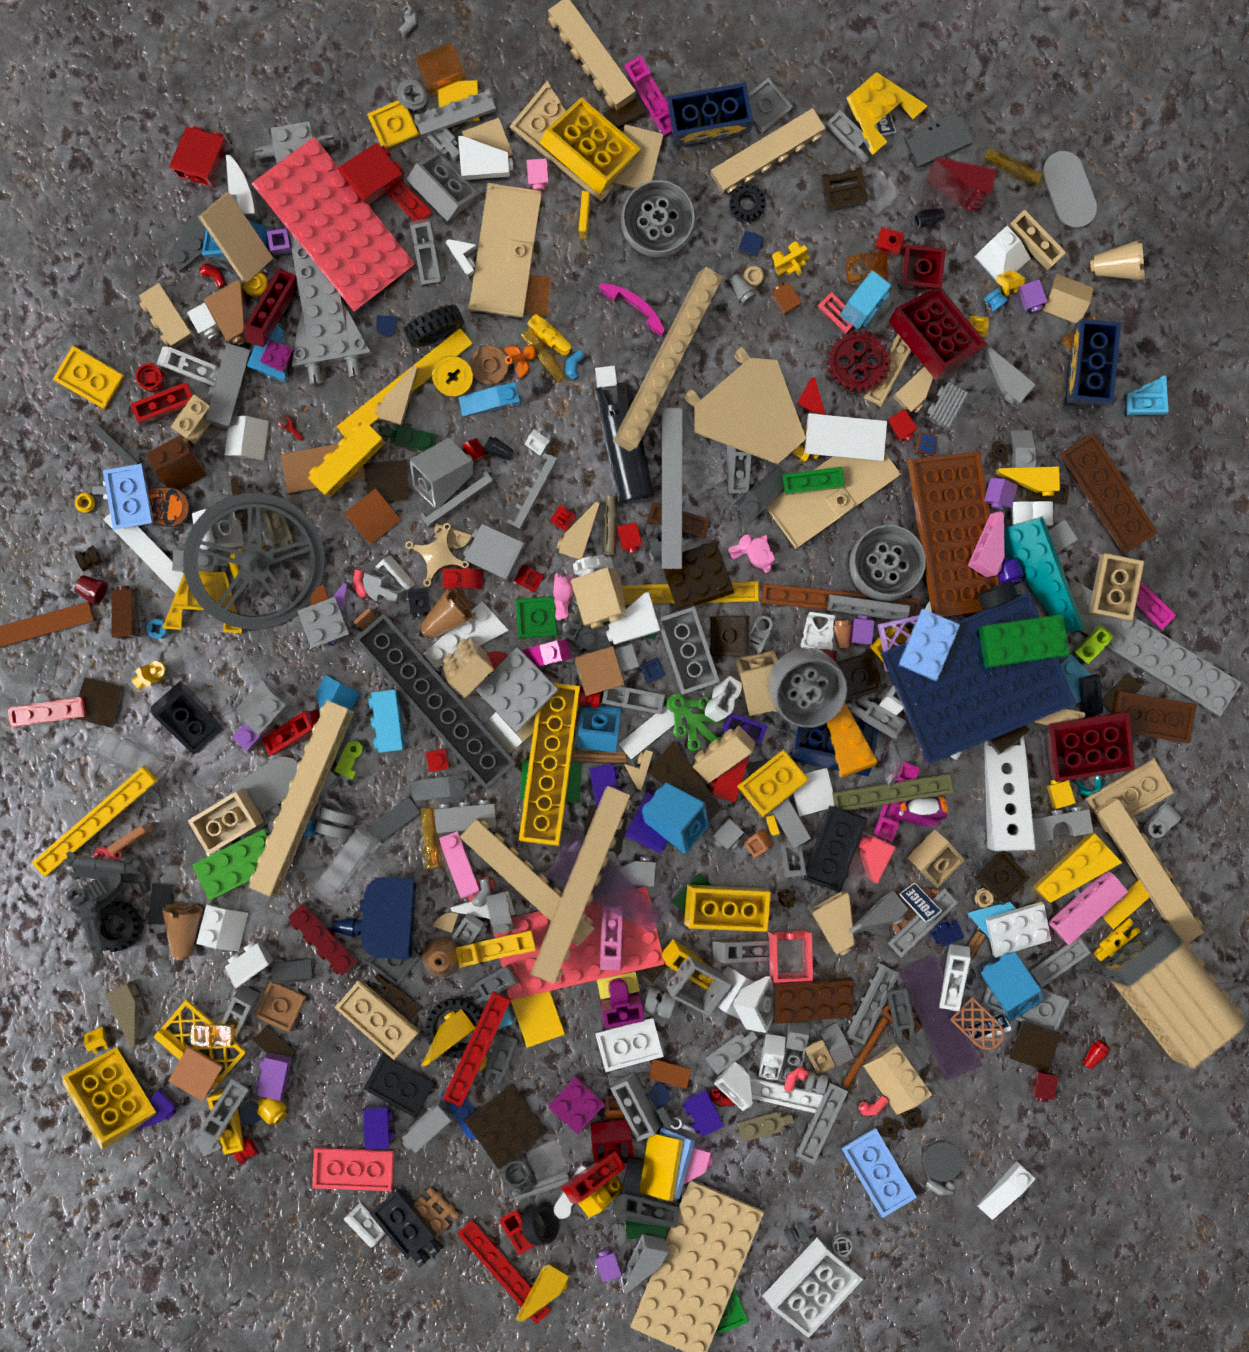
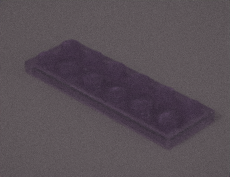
(950, 1046)

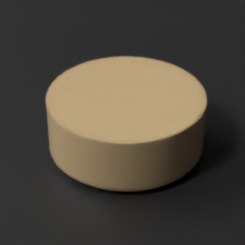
(753, 276)

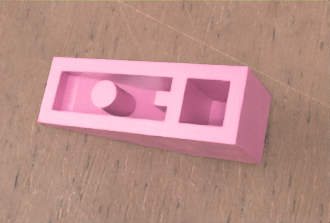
(990, 547)
(459, 864)
(610, 941)

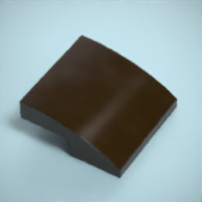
(101, 701)

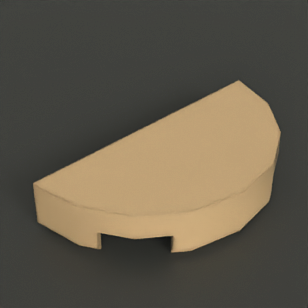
(455, 539)

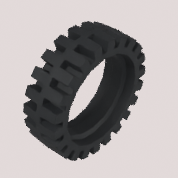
(434, 325)
(438, 1010)

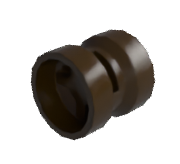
(88, 558)

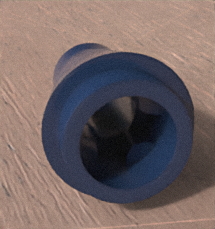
(346, 926)

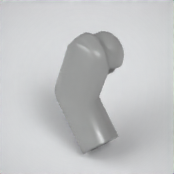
(410, 20)
(480, 900)
(941, 1190)

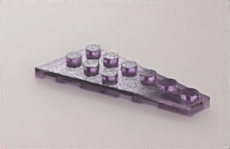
(613, 890)

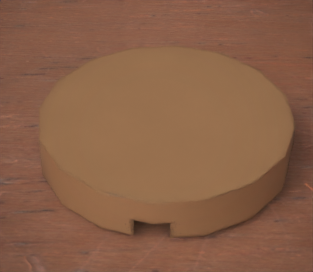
(489, 365)

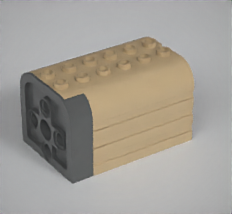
(1173, 994)

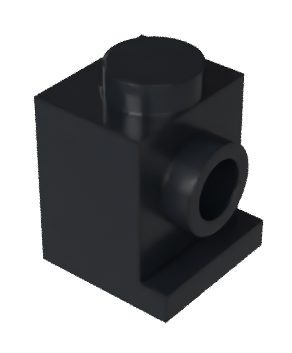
(423, 594)

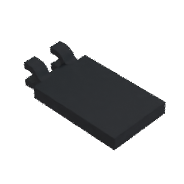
(406, 1228)

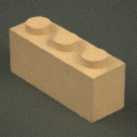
(1036, 240)
(165, 316)
(723, 754)

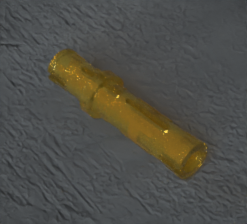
(1012, 165)
(543, 355)

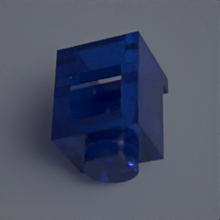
(947, 933)

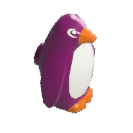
(923, 811)

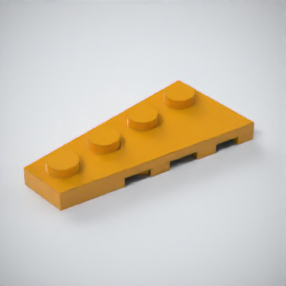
(849, 744)

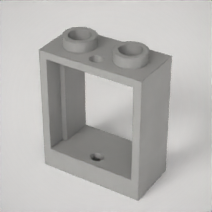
(713, 994)
(427, 1126)

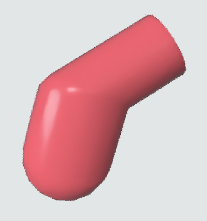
(358, 585)
(103, 852)
(793, 1076)
(873, 1109)

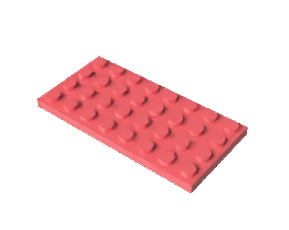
(333, 224)
(638, 951)

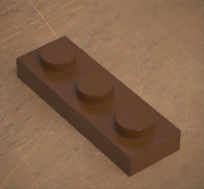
(691, 523)

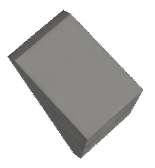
(793, 861)
(836, 1044)

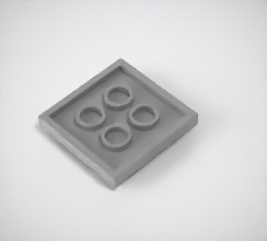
(517, 689)

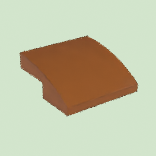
(373, 516)

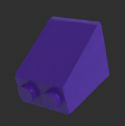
(642, 832)

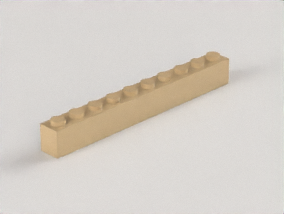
(667, 359)
(301, 799)
(580, 884)

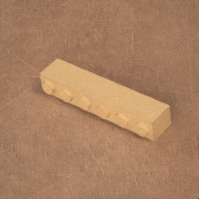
(591, 53)
(767, 151)

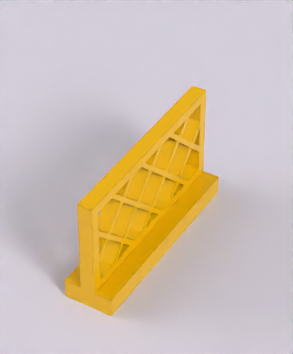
(178, 1047)

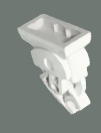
(591, 564)

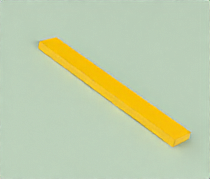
(452, 346)
(661, 593)
(95, 820)

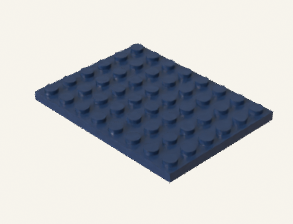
(976, 702)

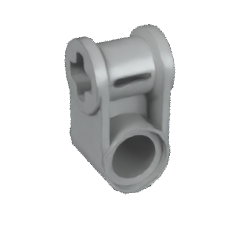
(758, 635)
(1164, 818)

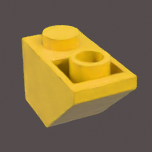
(602, 1197)

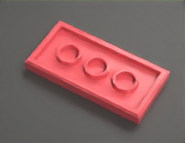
(353, 1169)

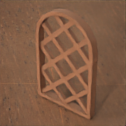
(962, 1019)

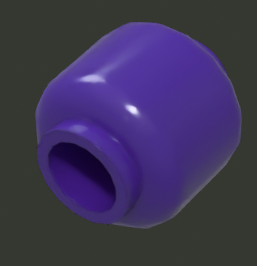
(1011, 571)

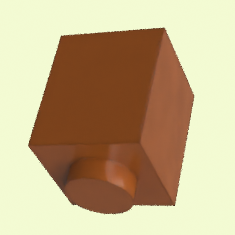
(785, 298)

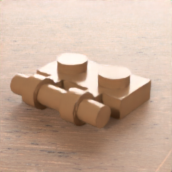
(431, 1214)

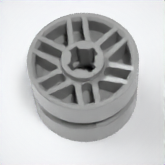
(335, 823)

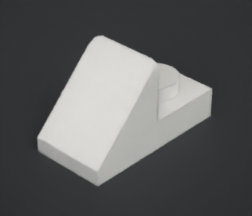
(460, 251)

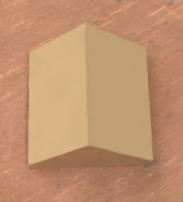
(1068, 299)

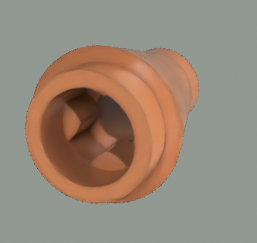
(843, 631)

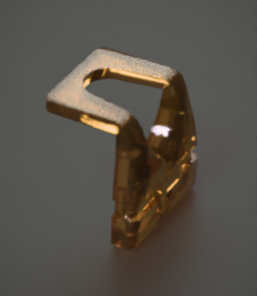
(875, 262)

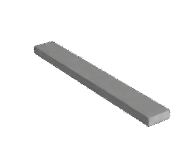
(671, 488)

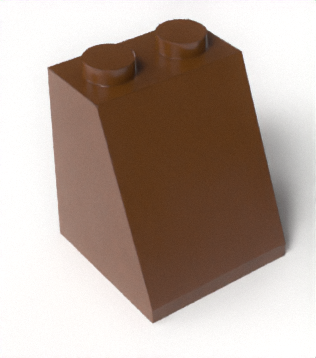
(177, 463)

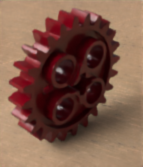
(871, 373)

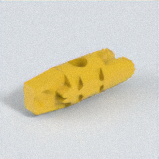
(549, 335)
(1109, 947)

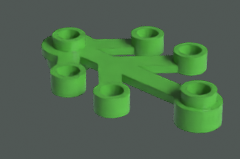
(694, 721)

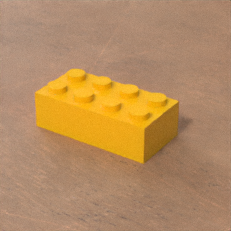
(346, 459)
(727, 908)

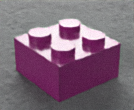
(277, 356)

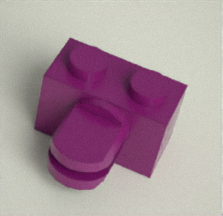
(621, 1007)

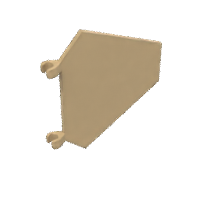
(750, 411)

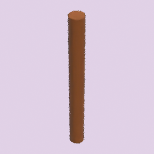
(865, 1052)

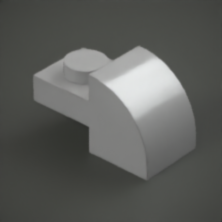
(378, 586)
(500, 913)

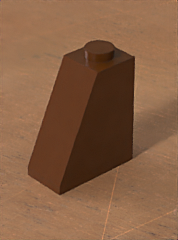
(124, 613)

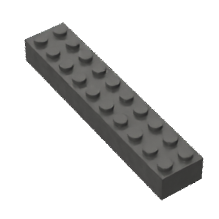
(435, 701)

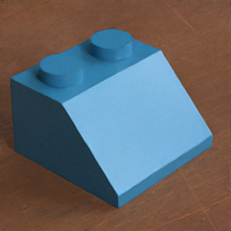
(598, 728)

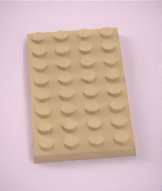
(701, 1269)

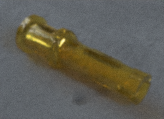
(430, 848)

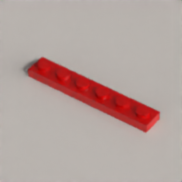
(476, 1048)
(499, 1266)

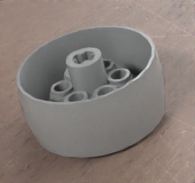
(664, 243)
(891, 538)
(819, 703)

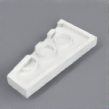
(481, 629)

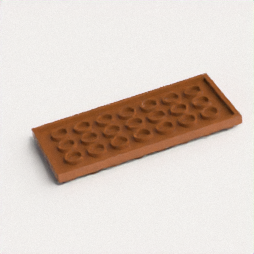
(950, 520)

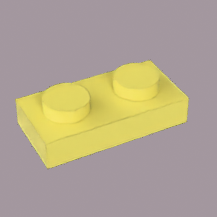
(630, 978)

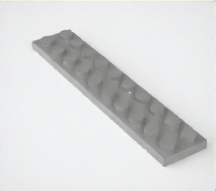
(1160, 656)

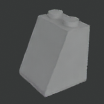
(440, 471)
(494, 552)
(263, 708)

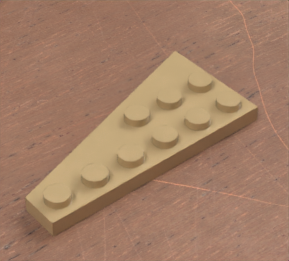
(532, 124)

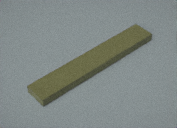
(900, 791)

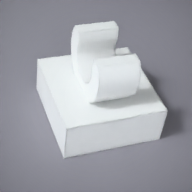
(537, 441)

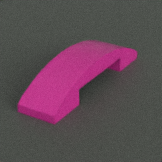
(649, 93)
(614, 291)
(888, 821)

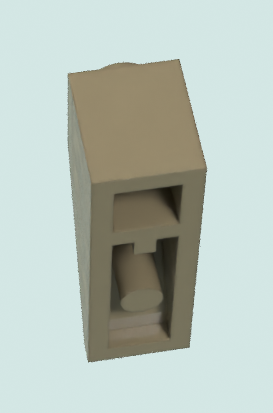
(125, 1006)

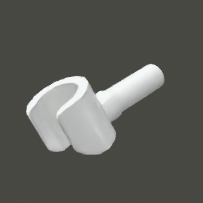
(682, 1125)

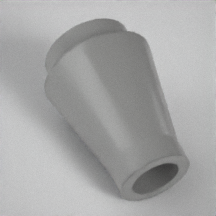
(743, 291)

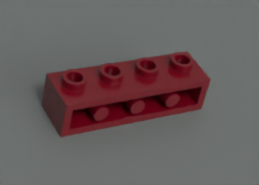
(270, 308)
(322, 937)

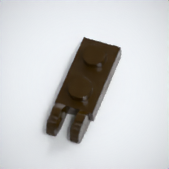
(396, 998)

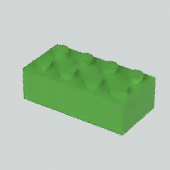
(231, 865)

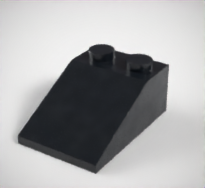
(185, 717)

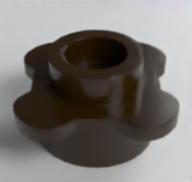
(997, 445)
(786, 898)
(918, 1119)
(884, 1131)

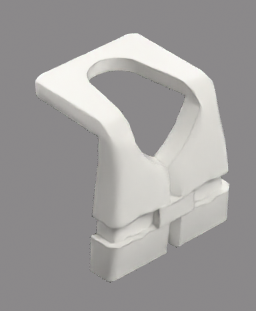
(817, 637)

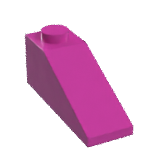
(549, 653)

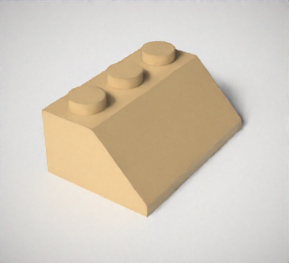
(897, 1079)

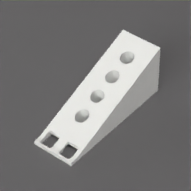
(1019, 797)

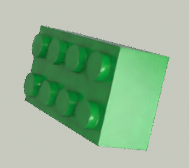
(1024, 641)

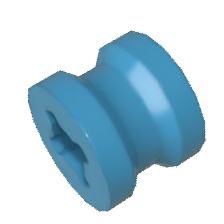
(996, 299)
(159, 632)
(310, 829)

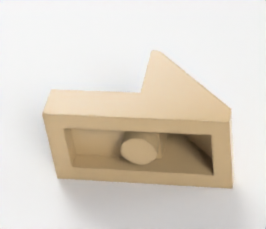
(638, 774)
(819, 1057)

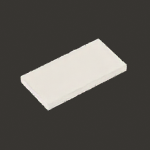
(845, 437)

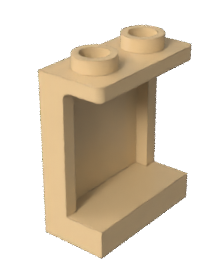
(191, 420)

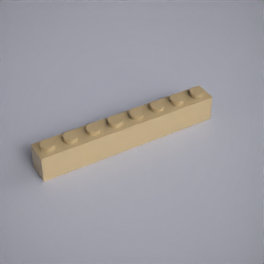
(1147, 869)
(518, 873)

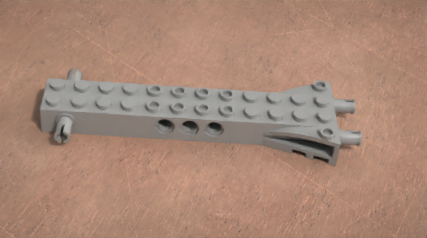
(325, 325)

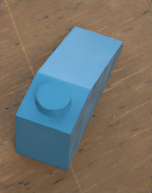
(490, 399)

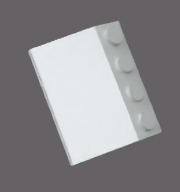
(812, 1288)

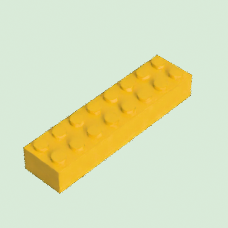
(550, 768)

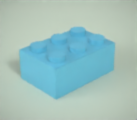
(866, 300)
(387, 721)

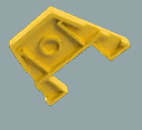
(874, 101)
(215, 584)

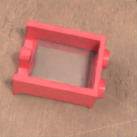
(790, 956)

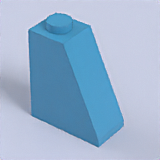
(254, 362)

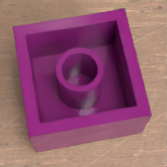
(576, 1104)

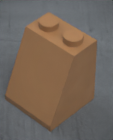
(230, 311)

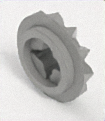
(416, 89)

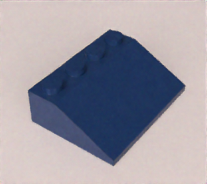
(815, 747)

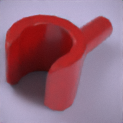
(289, 426)

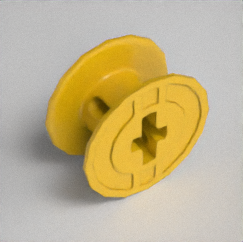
(453, 387)

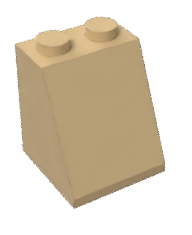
(599, 597)
(754, 675)
(835, 921)

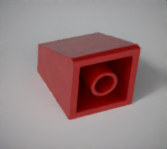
(199, 156)
(371, 173)

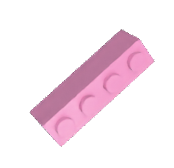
(1088, 907)

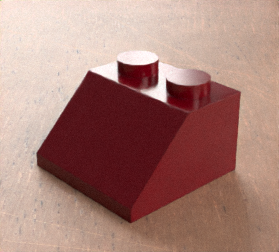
(922, 268)
(612, 1137)

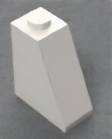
(482, 160)
(636, 624)

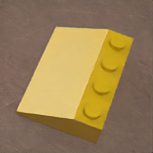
(589, 145)
(108, 1097)

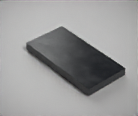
(834, 848)

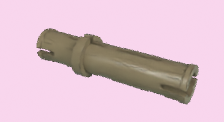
(610, 530)

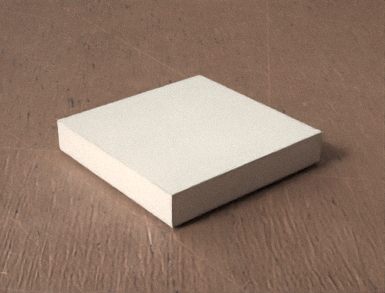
(814, 794)

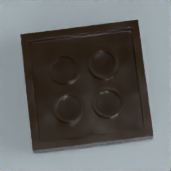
(700, 579)
(504, 1126)

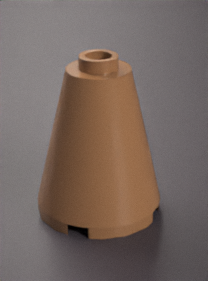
(447, 614)
(181, 928)
(444, 949)

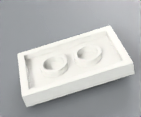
(1018, 929)
(629, 1044)

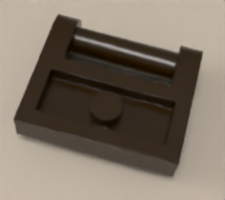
(847, 194)

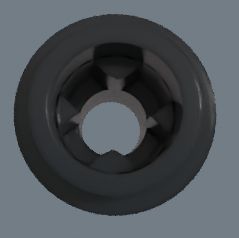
(928, 217)
(497, 448)

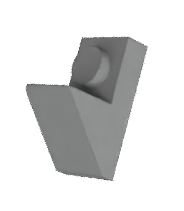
(467, 930)

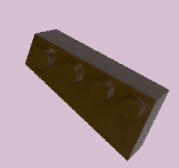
(676, 770)

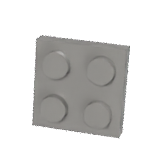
(323, 622)

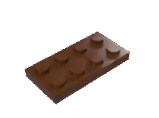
(1157, 716)
(813, 1000)

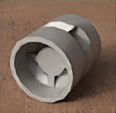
(659, 1002)

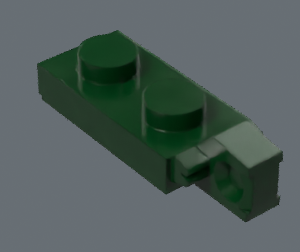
(410, 438)

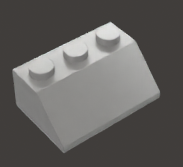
(442, 185)

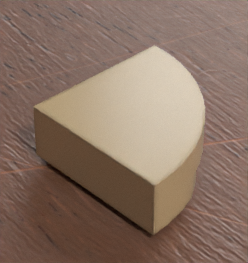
(446, 921)

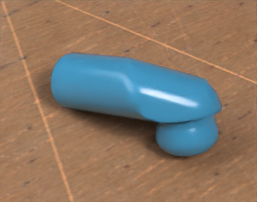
(571, 364)

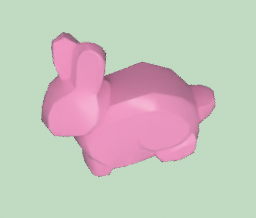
(756, 549)
(562, 593)

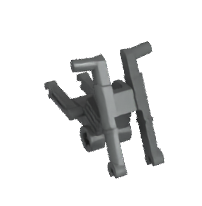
(99, 893)

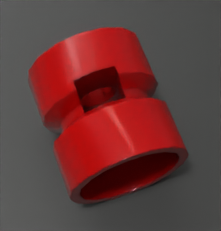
(151, 378)

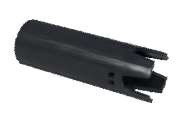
(631, 468)

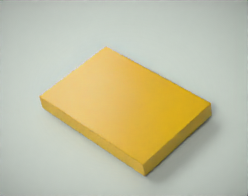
(88, 377)
(773, 783)
(537, 1018)
(661, 1166)

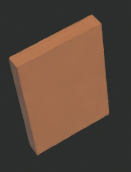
(132, 838)

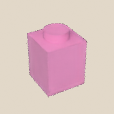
(537, 174)

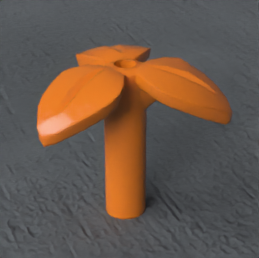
(515, 355)

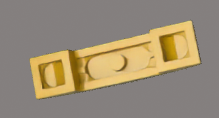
(495, 948)

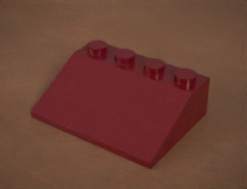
(962, 182)
(937, 332)
(1090, 746)

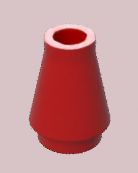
(1096, 1054)

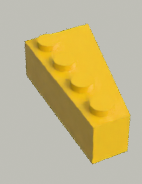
(1079, 866)

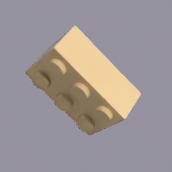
(1116, 587)
(466, 666)
(225, 821)

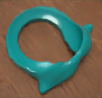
(1086, 791)

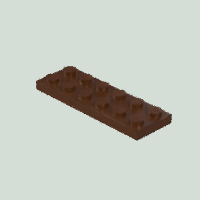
(1108, 493)

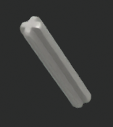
(542, 1188)

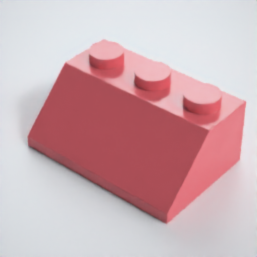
(874, 856)

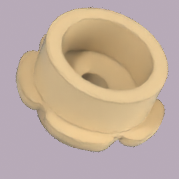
(979, 898)

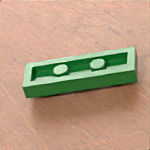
(813, 480)

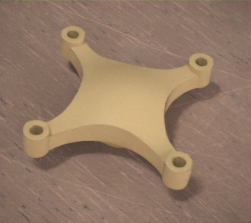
(437, 554)

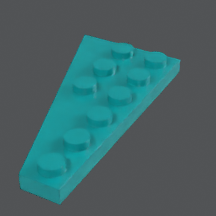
(1042, 570)

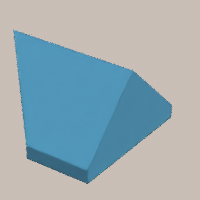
(336, 693)

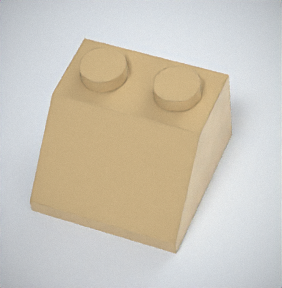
(936, 858)

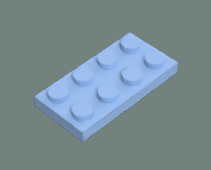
(878, 1172)

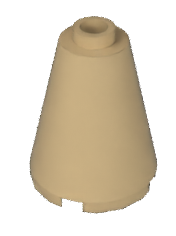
(1120, 262)

